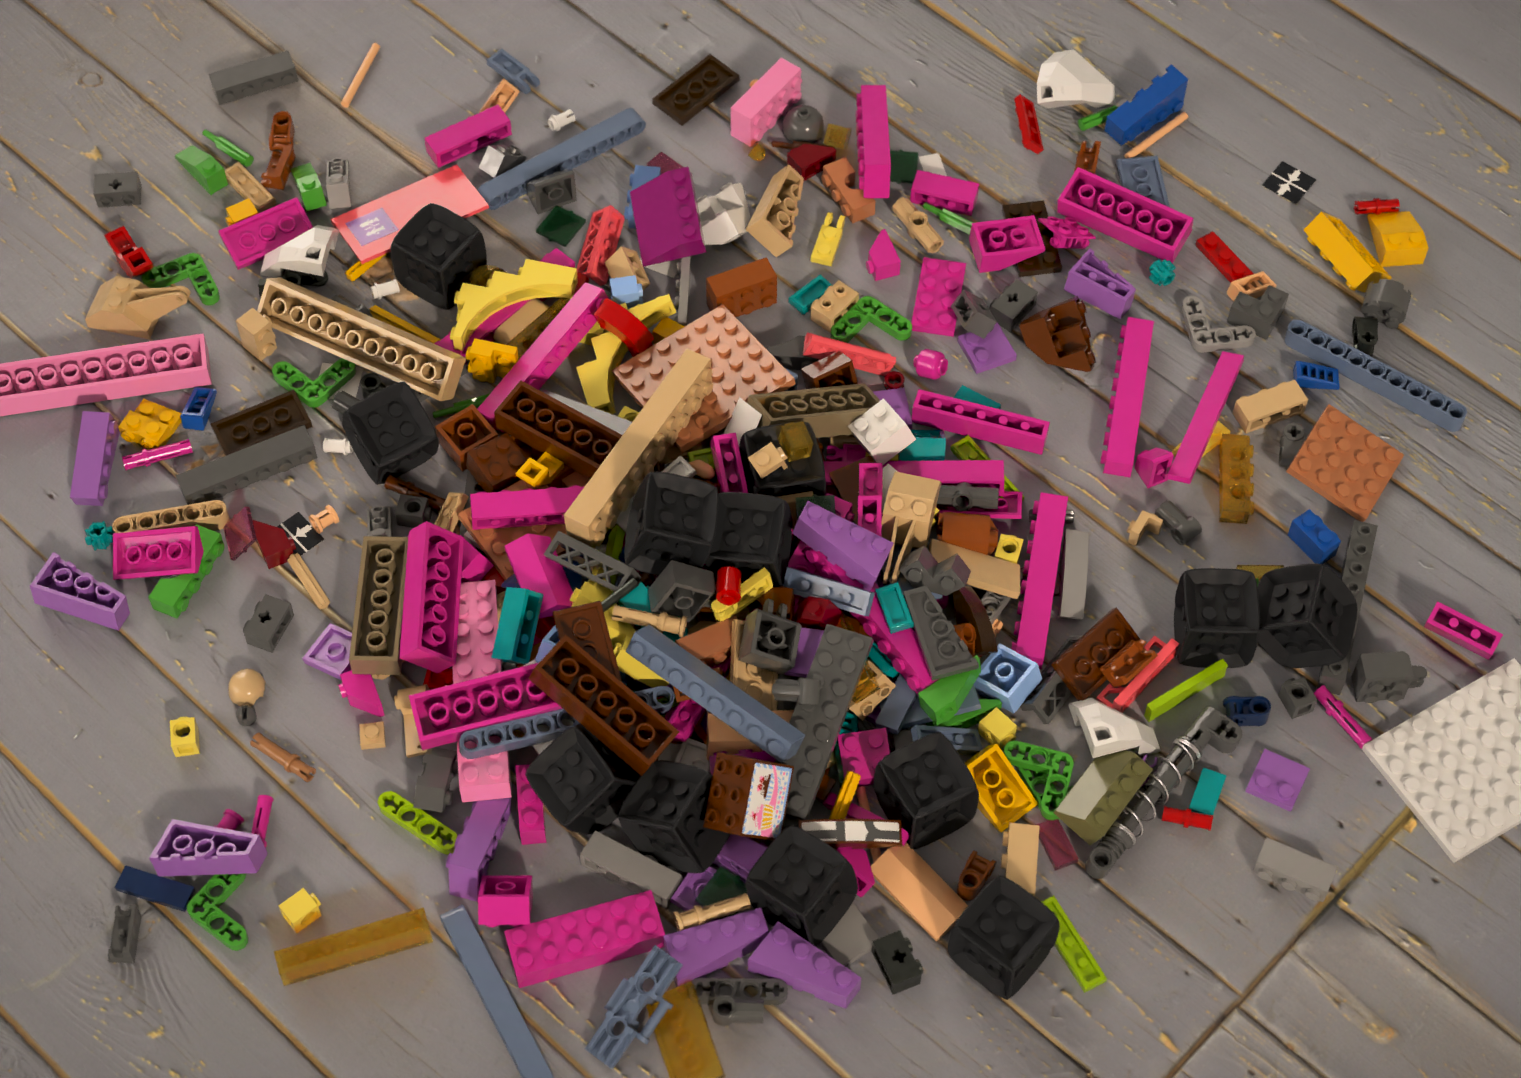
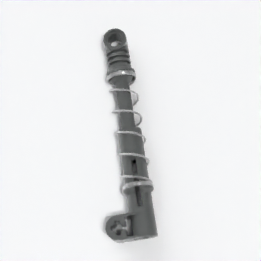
(1162, 781)

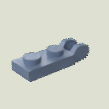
(513, 70)

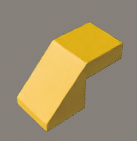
(540, 471)

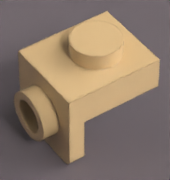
(768, 460)
(1145, 521)

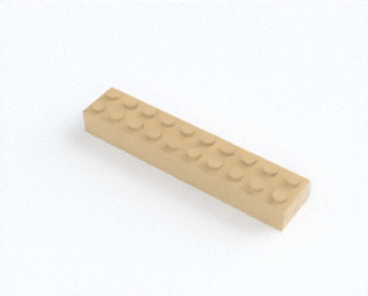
(361, 339)
(639, 449)

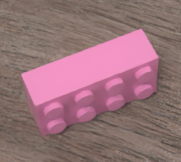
(766, 102)

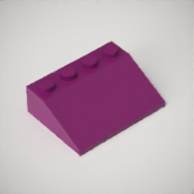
(667, 218)

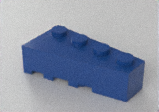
(1148, 106)

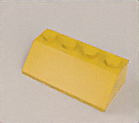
(1345, 252)

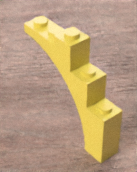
(533, 281)
(609, 350)
(619, 632)

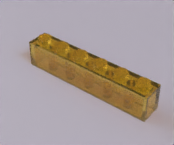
(353, 946)

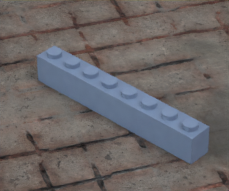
(715, 693)

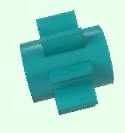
(1162, 272)
(99, 535)

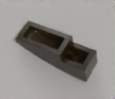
(971, 610)

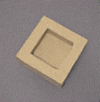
(372, 735)

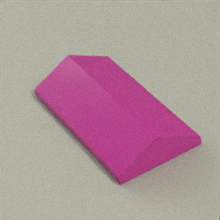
(1008, 508)
(156, 553)
(539, 573)

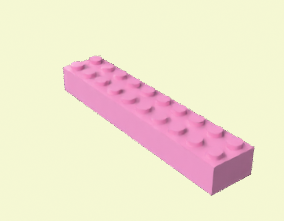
(104, 374)
(477, 629)

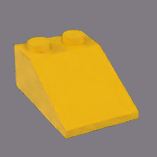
(1398, 239)
(1001, 790)

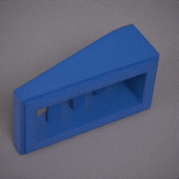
(1313, 369)
(198, 410)

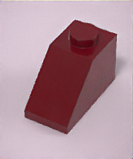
(810, 159)
(273, 544)
(817, 613)

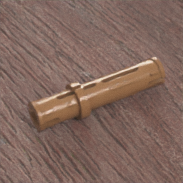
(290, 761)

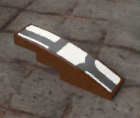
(855, 832)

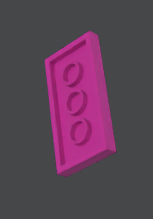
(264, 232)
(937, 290)

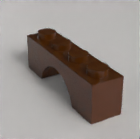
(778, 594)

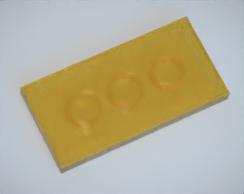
(686, 1036)

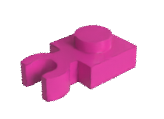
(848, 453)

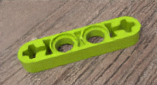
(418, 822)

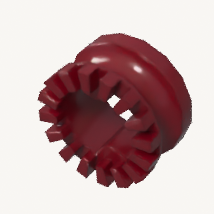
(892, 376)

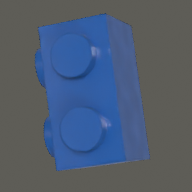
(1314, 537)

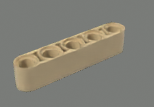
(180, 516)

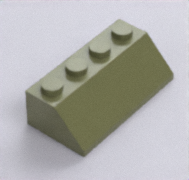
(1102, 794)

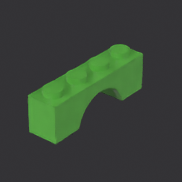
(173, 594)

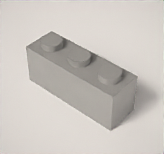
(1294, 870)

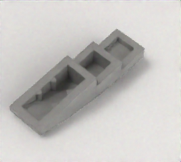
(1073, 574)

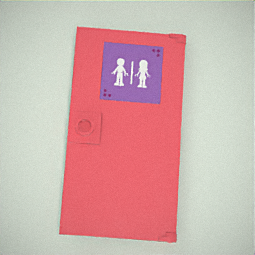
(375, 224)

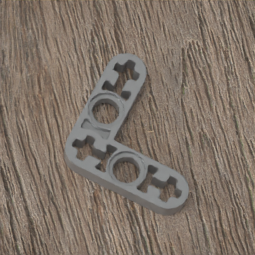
(1205, 333)

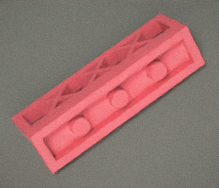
(602, 245)
(862, 358)
(1143, 678)

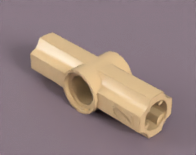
(917, 225)

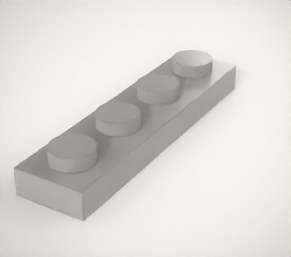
(683, 287)

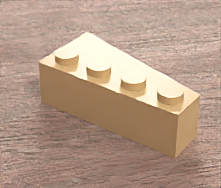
(775, 214)

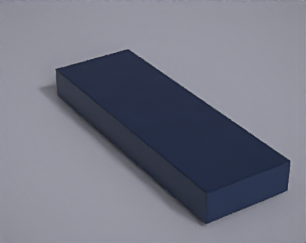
(155, 888)

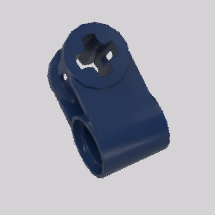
(1244, 710)

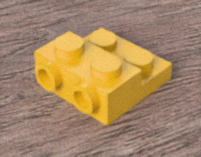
(490, 360)
(150, 425)

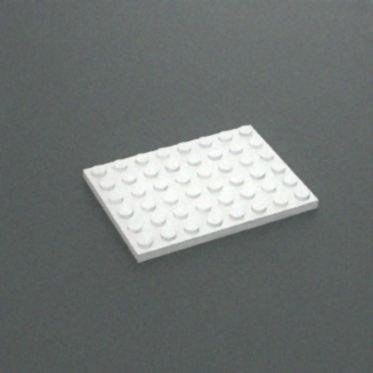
(1460, 762)

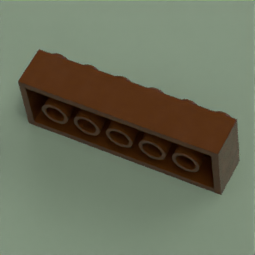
(555, 429)
(603, 704)

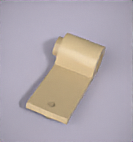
(402, 702)

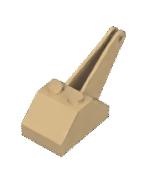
(132, 307)
(908, 516)

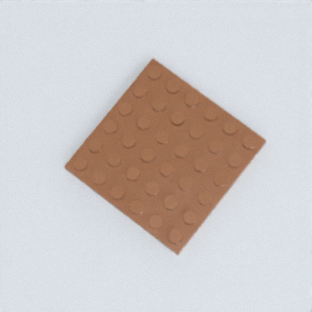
(738, 365)

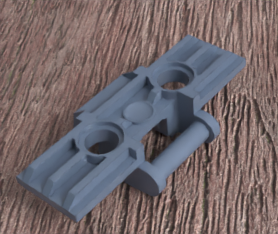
(627, 1004)

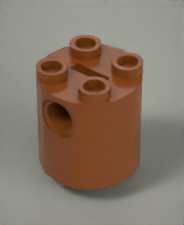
(968, 531)

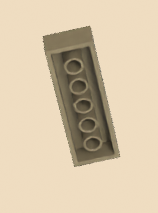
(825, 409)
(379, 607)

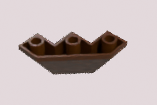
(1061, 335)

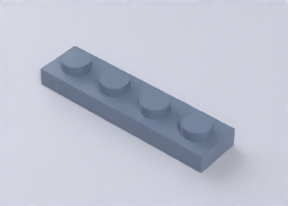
(841, 594)

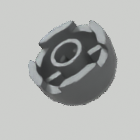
(803, 124)

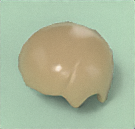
(246, 687)

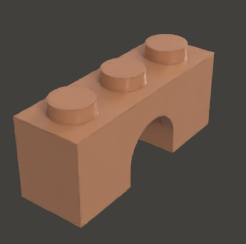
(838, 178)

